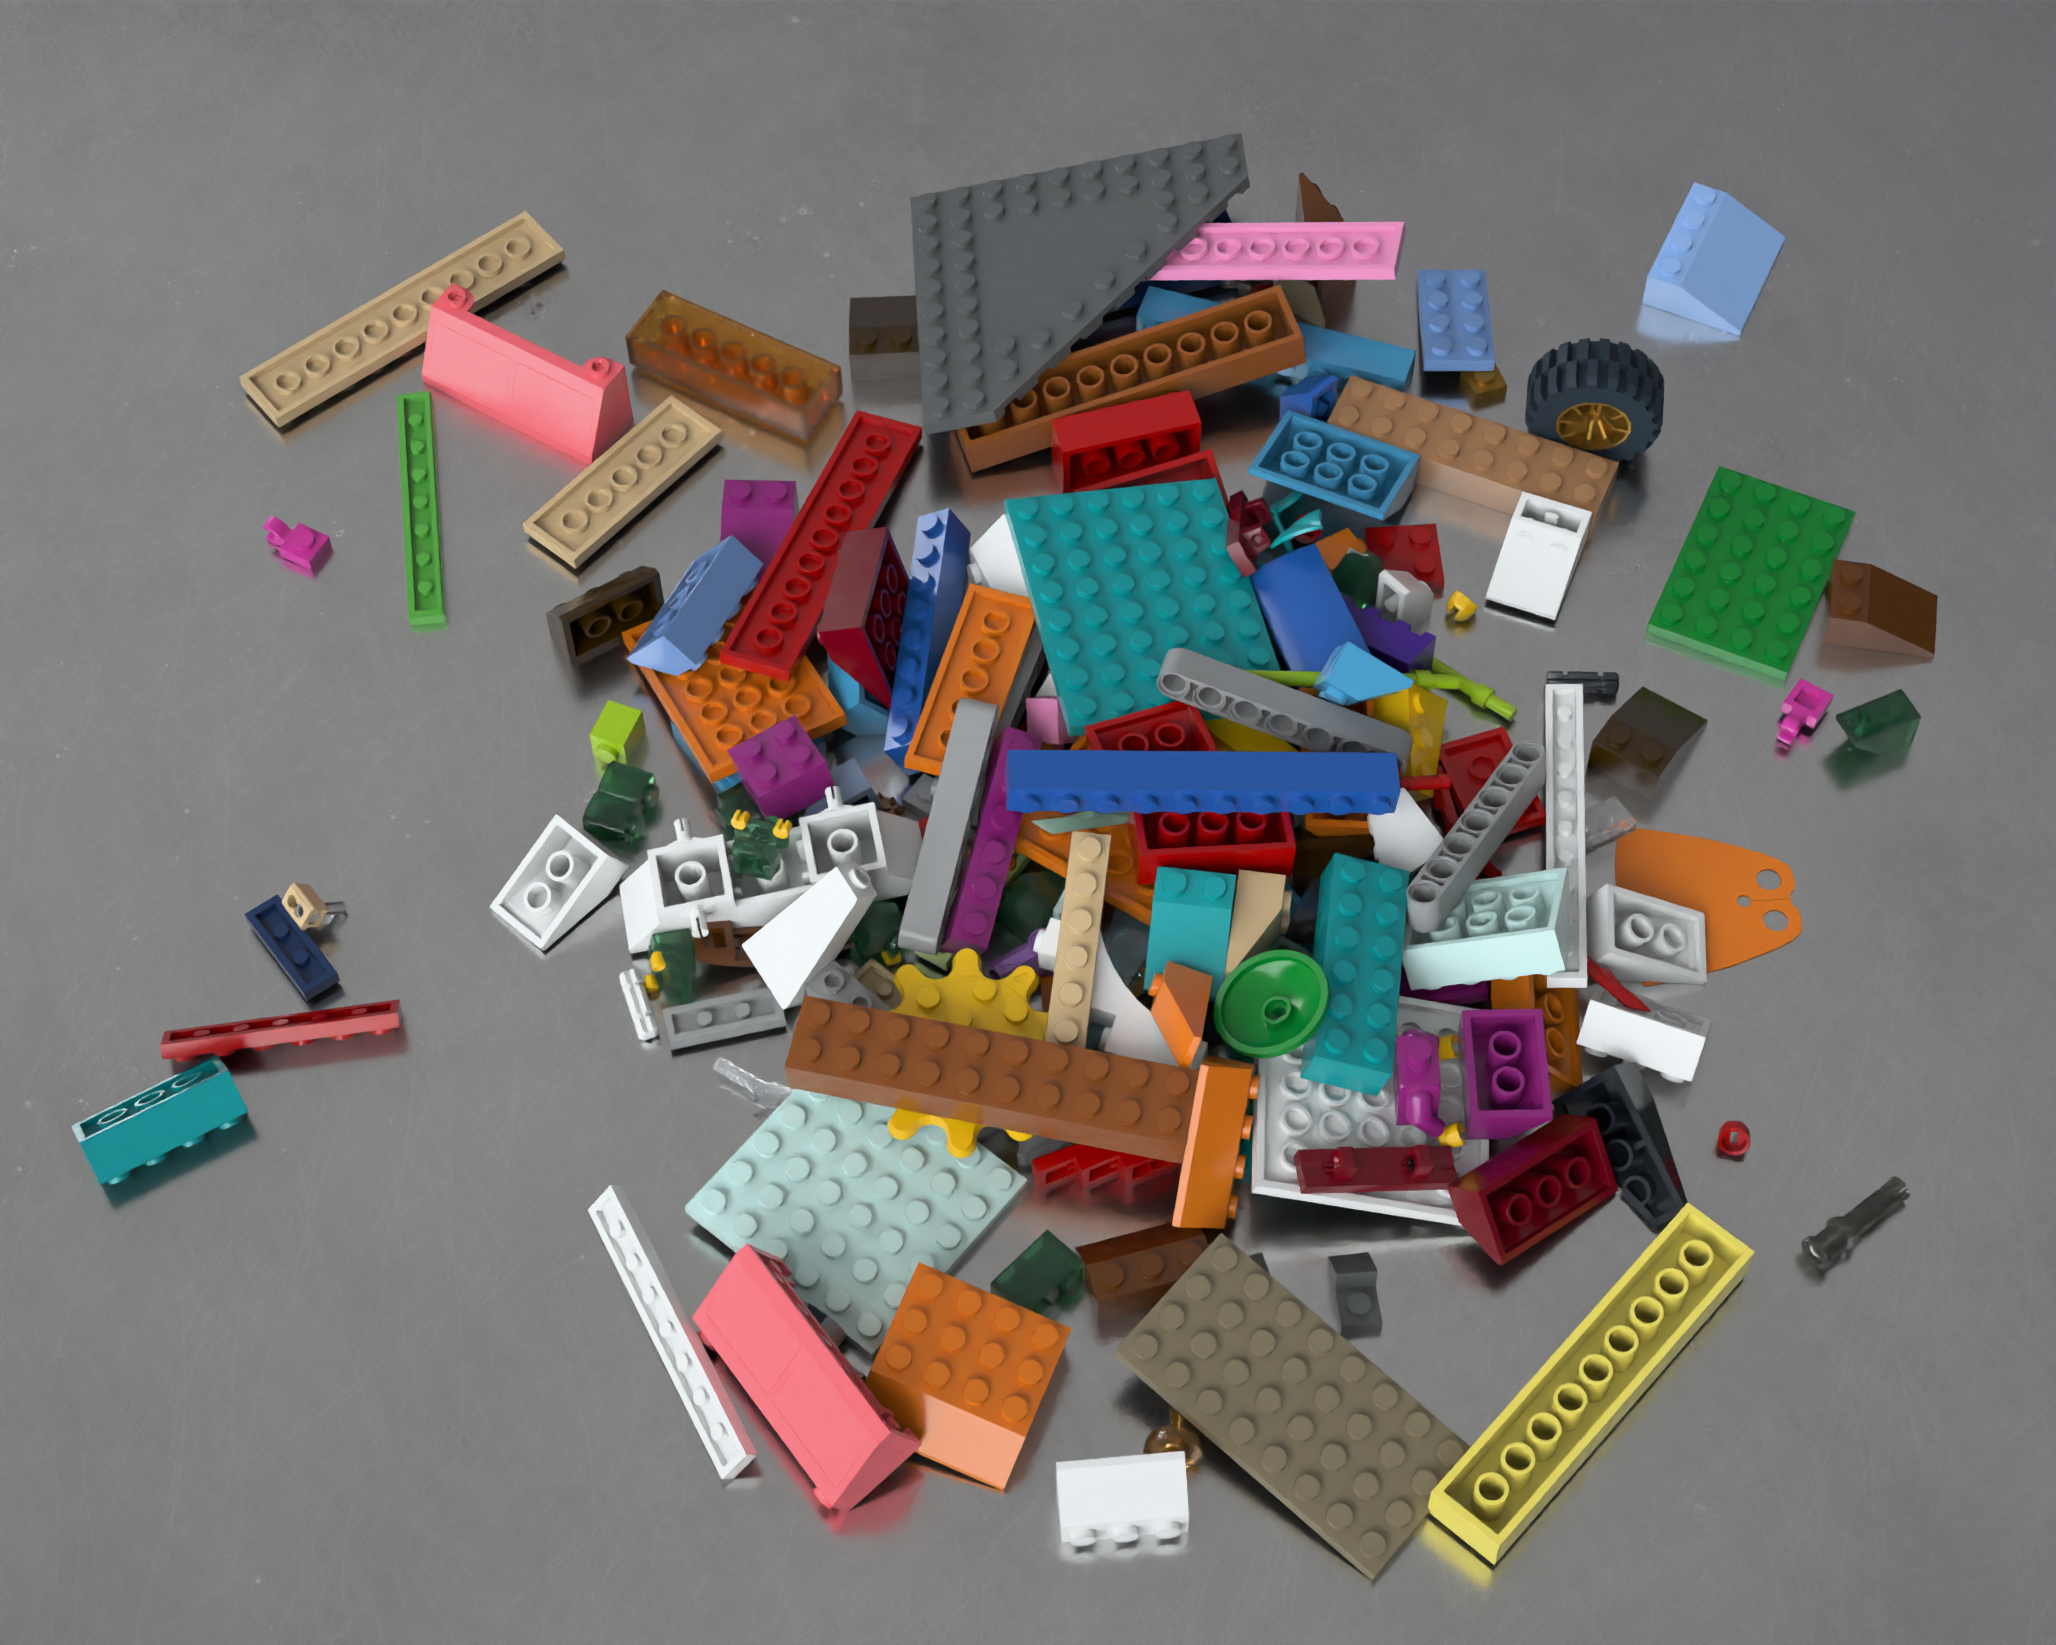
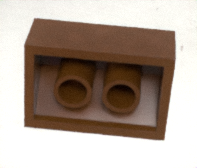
(1137, 1267)

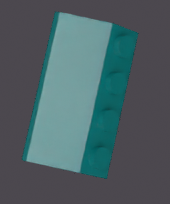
(160, 1120)

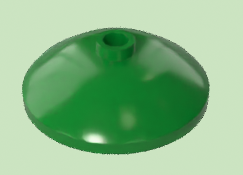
(1263, 991)

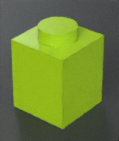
(617, 733)

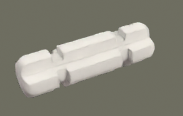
(639, 1004)

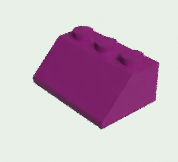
(1503, 1072)

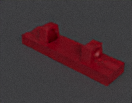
(1246, 531)
(1374, 1169)

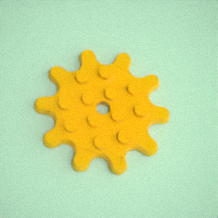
(971, 1001)

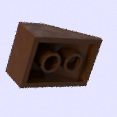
(1878, 611)

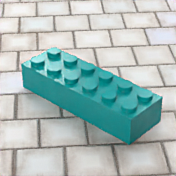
(1361, 955)

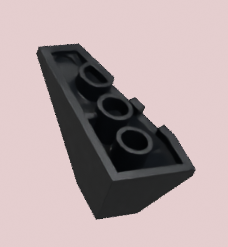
(1631, 1139)

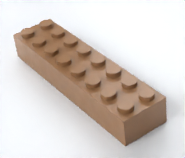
(1475, 455)

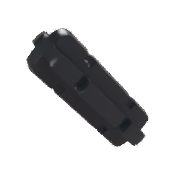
(1591, 681)

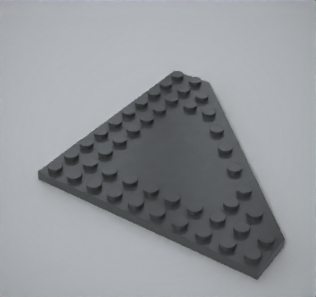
(1039, 259)

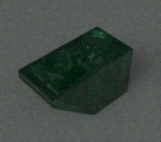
(1881, 723)
(1028, 902)

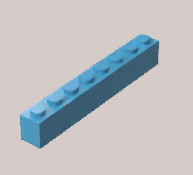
(1325, 349)

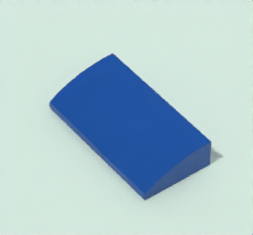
(1304, 609)

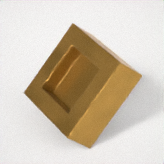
(1484, 384)

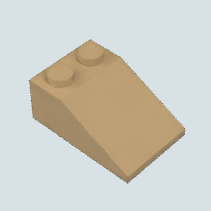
(1258, 915)

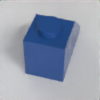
(1311, 397)

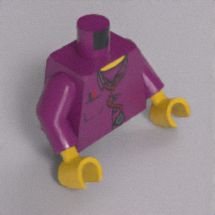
(1419, 1084)

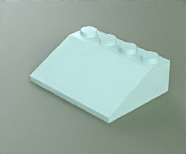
(1495, 932)

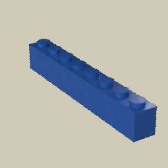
(928, 621)

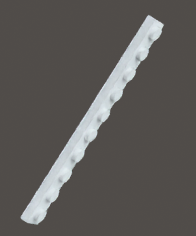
(1567, 817)

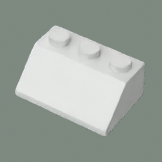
(996, 562)
(1658, 1039)
(1122, 1498)

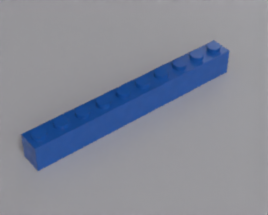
(1201, 781)

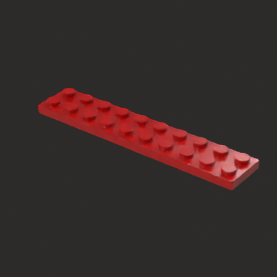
(845, 498)

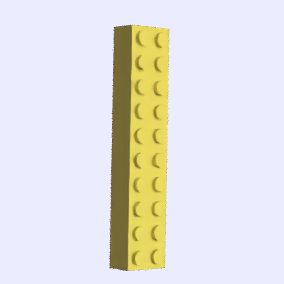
(1589, 1383)

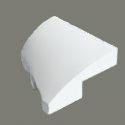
(1404, 837)

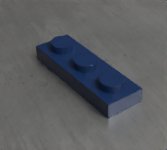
(292, 948)

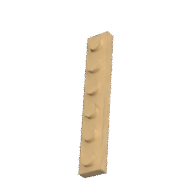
(1078, 939)

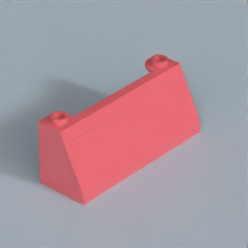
(523, 383)
(801, 1380)

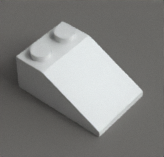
(558, 882)
(1645, 937)

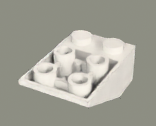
(1539, 555)

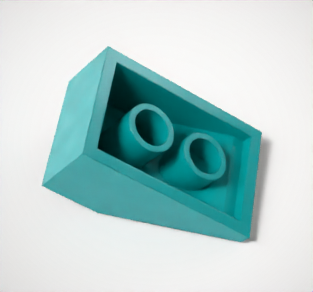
(1191, 923)

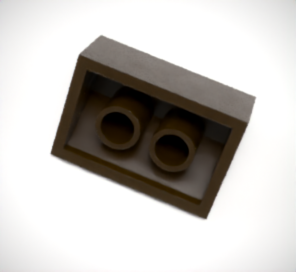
(605, 612)

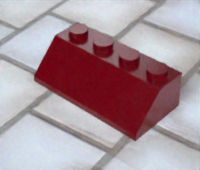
(1534, 1186)

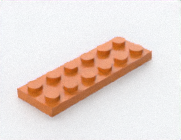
(976, 665)

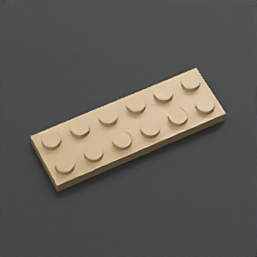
(623, 481)

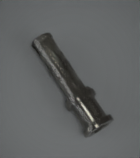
(1843, 1232)

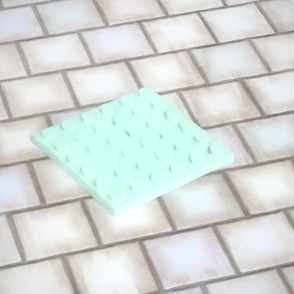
(853, 1205)

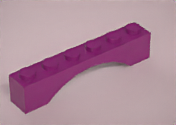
(985, 873)

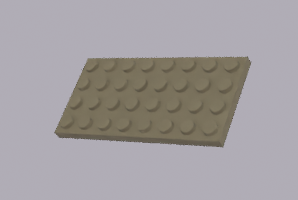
(1293, 1404)

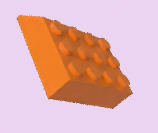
(965, 1373)

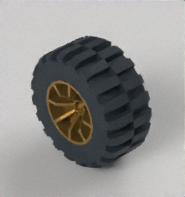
(1596, 398)

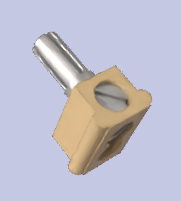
(307, 907)

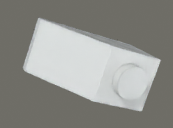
(1403, 597)

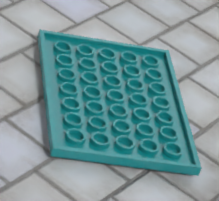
(1125, 582)

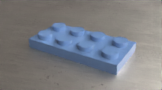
(1455, 320)

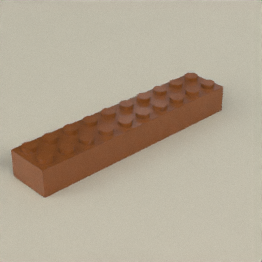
(1191, 353)
(992, 1079)

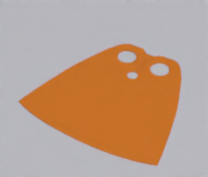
(1710, 879)

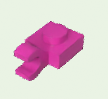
(299, 545)
(1803, 705)

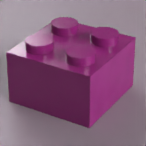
(782, 769)

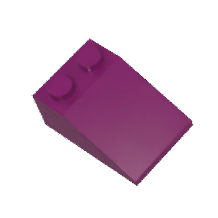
(759, 515)

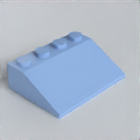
(1713, 261)

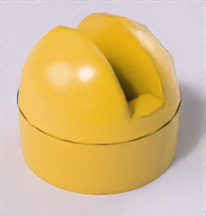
(1464, 605)

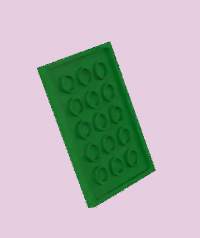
(1751, 573)

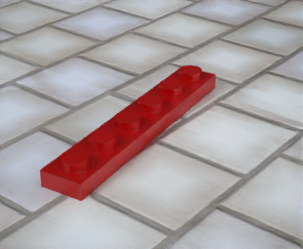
(268, 1032)

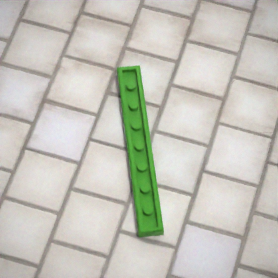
(421, 509)

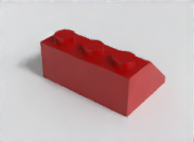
(1160, 728)

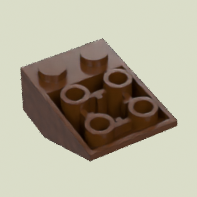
(1314, 207)

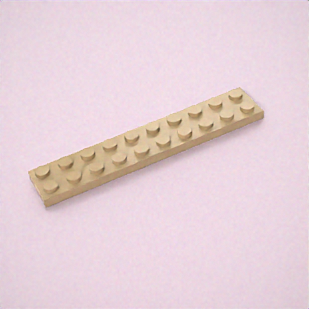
(397, 319)

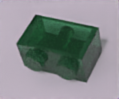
(1040, 1275)

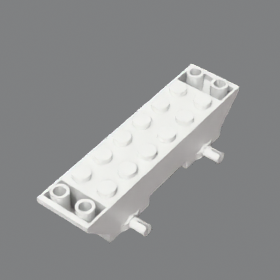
(697, 884)

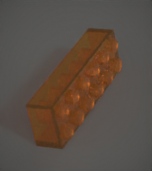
(734, 365)

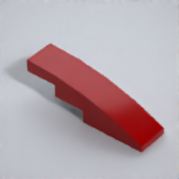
(1092, 1165)

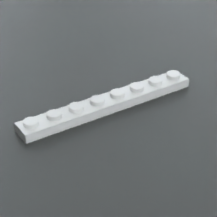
(672, 1332)

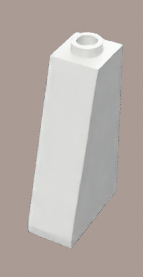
(810, 932)

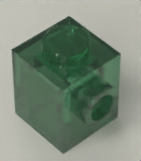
(1358, 576)

